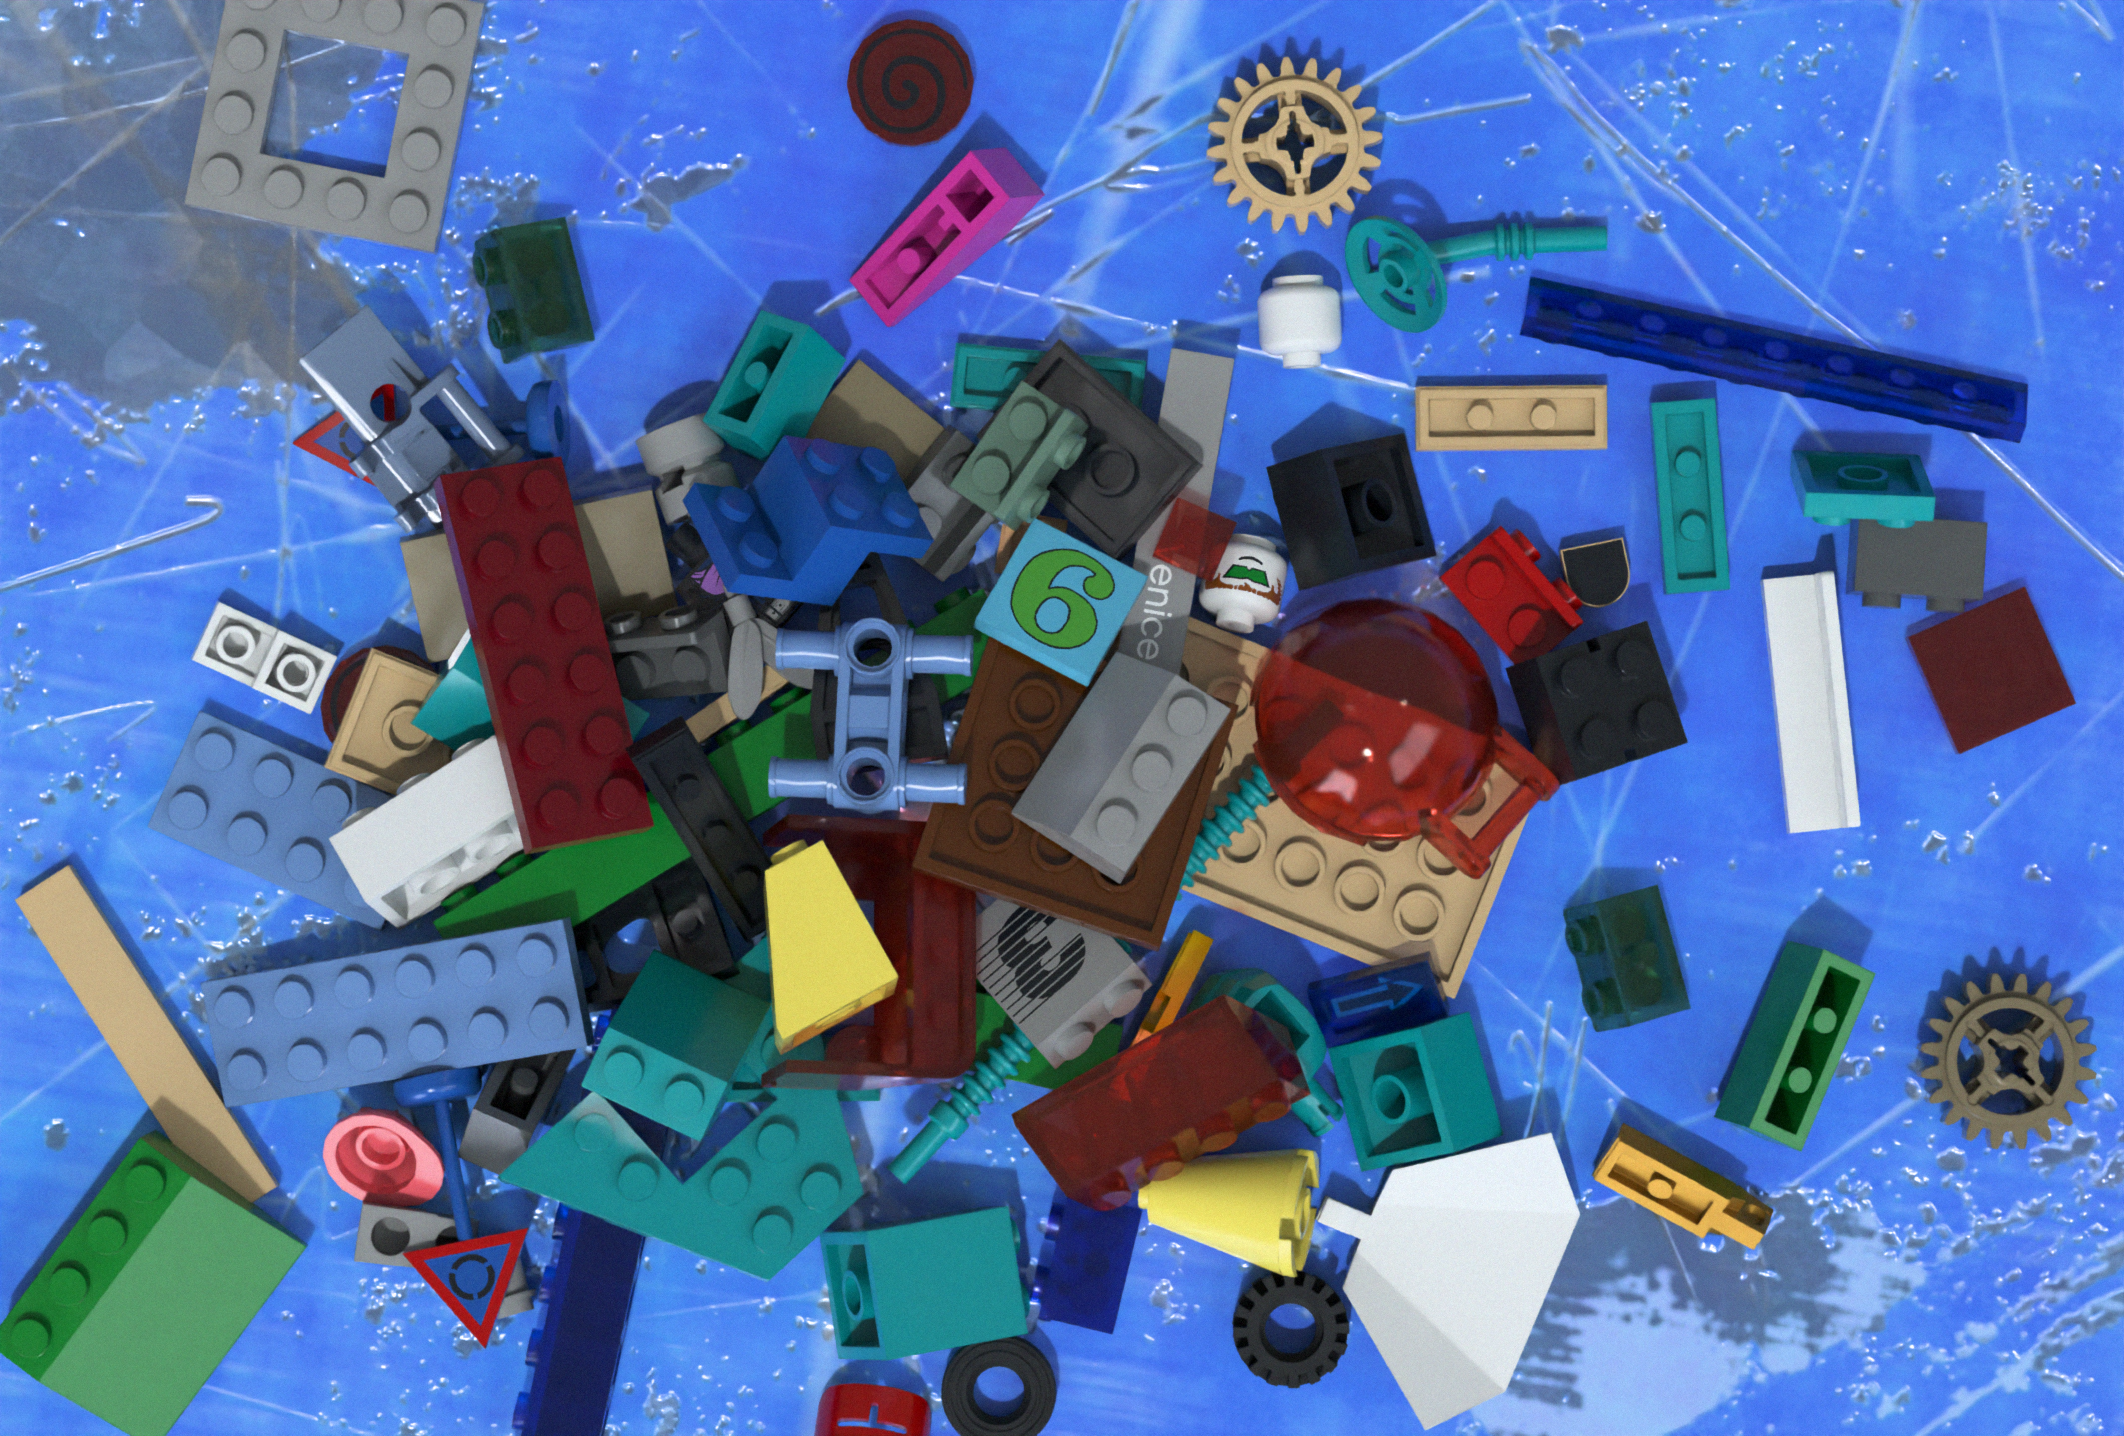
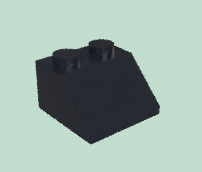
(1350, 511)

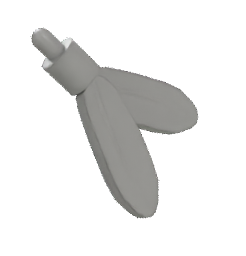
(751, 646)

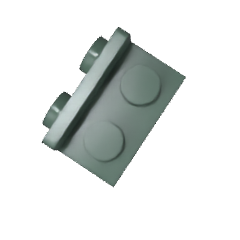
(1021, 457)

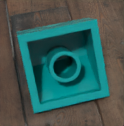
(1415, 1092)

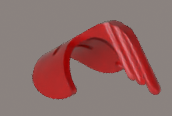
(853, 1404)

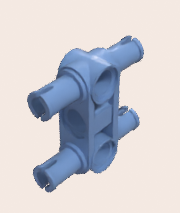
(871, 716)

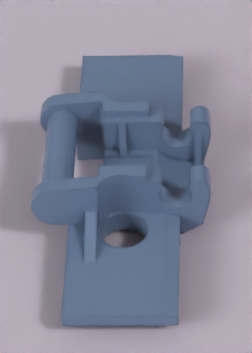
(408, 452)

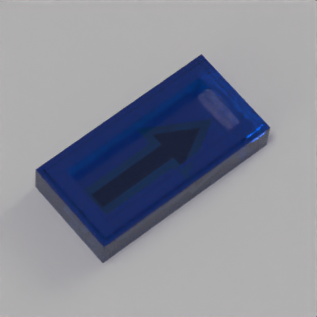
(1378, 999)

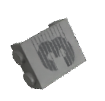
(1054, 977)

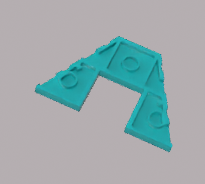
(742, 1208)

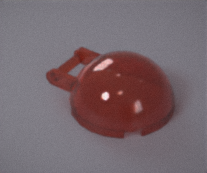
(1388, 730)

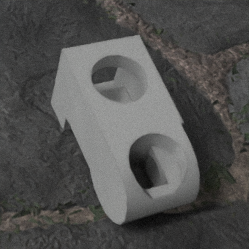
(393, 1230)

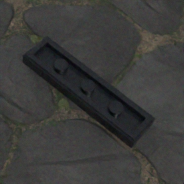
(706, 821)

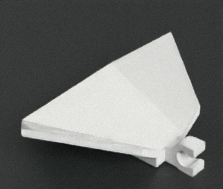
(1458, 1267)

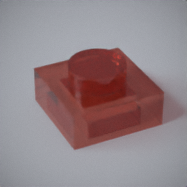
(1194, 540)

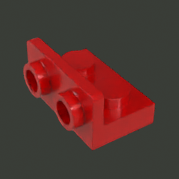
(1513, 597)

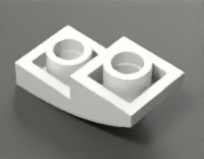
(263, 657)

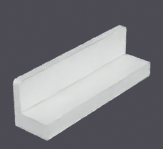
(1810, 702)

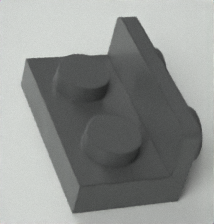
(949, 517)
(669, 653)

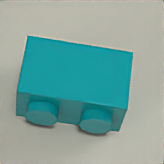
(773, 386)

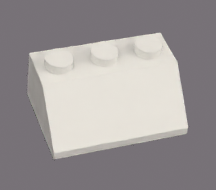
(433, 835)

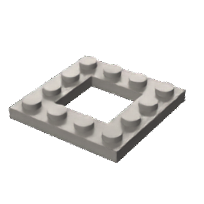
(411, 200)

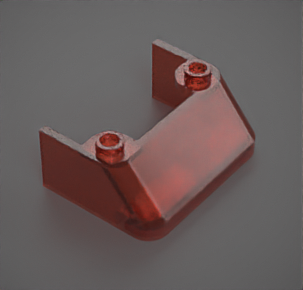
(930, 938)

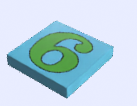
(1060, 602)

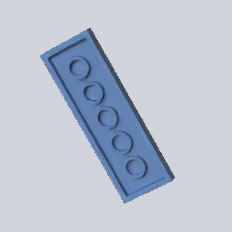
(398, 1012)

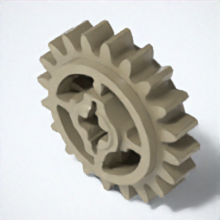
(2028, 1040)

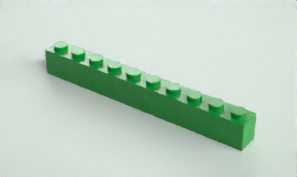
(595, 874)

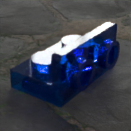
(1086, 1264)

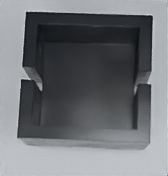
(1597, 704)

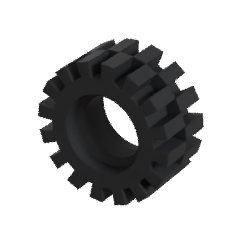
(1297, 1367)

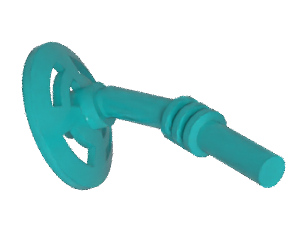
(1408, 262)

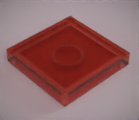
(1990, 670)

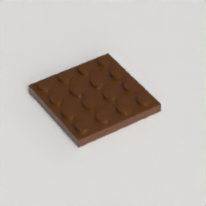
(1004, 738)

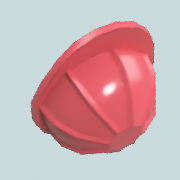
(383, 1158)

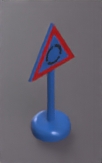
(544, 424)
(471, 1272)

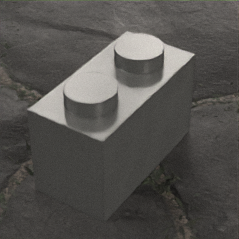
(1925, 561)

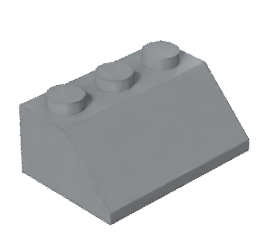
(1121, 763)

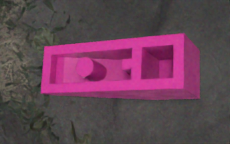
(947, 232)

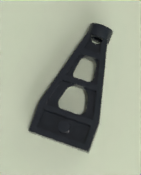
(924, 721)
(684, 923)

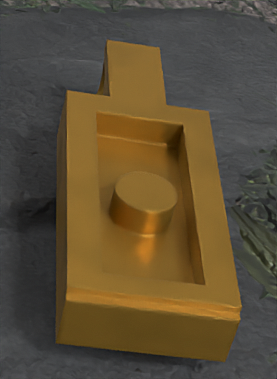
(1680, 1189)

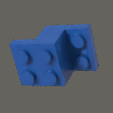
(807, 520)

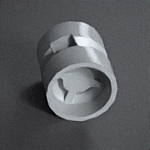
(679, 457)

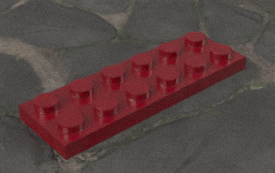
(542, 654)

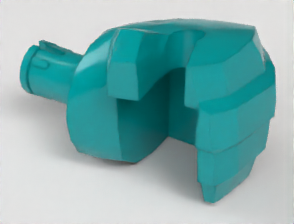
(1273, 999)

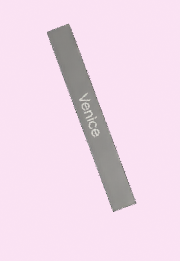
(1194, 417)

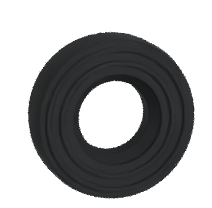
(1011, 1353)

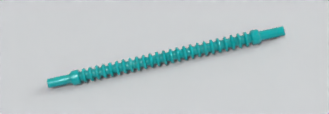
(950, 1117)

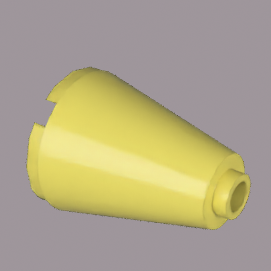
(1242, 1205)

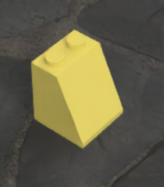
(819, 947)

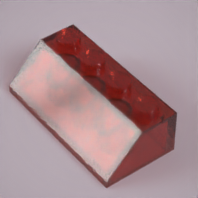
(1164, 1102)

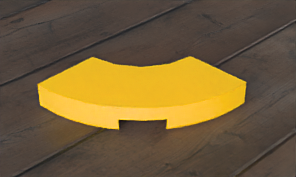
(1175, 985)

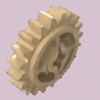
(1299, 200)

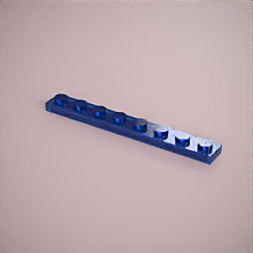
(1775, 360)

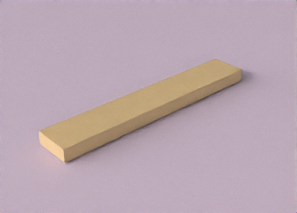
(142, 1032)

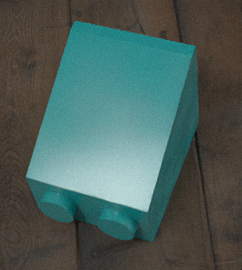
(676, 1045)
(924, 1283)

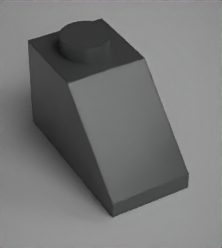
(513, 1109)

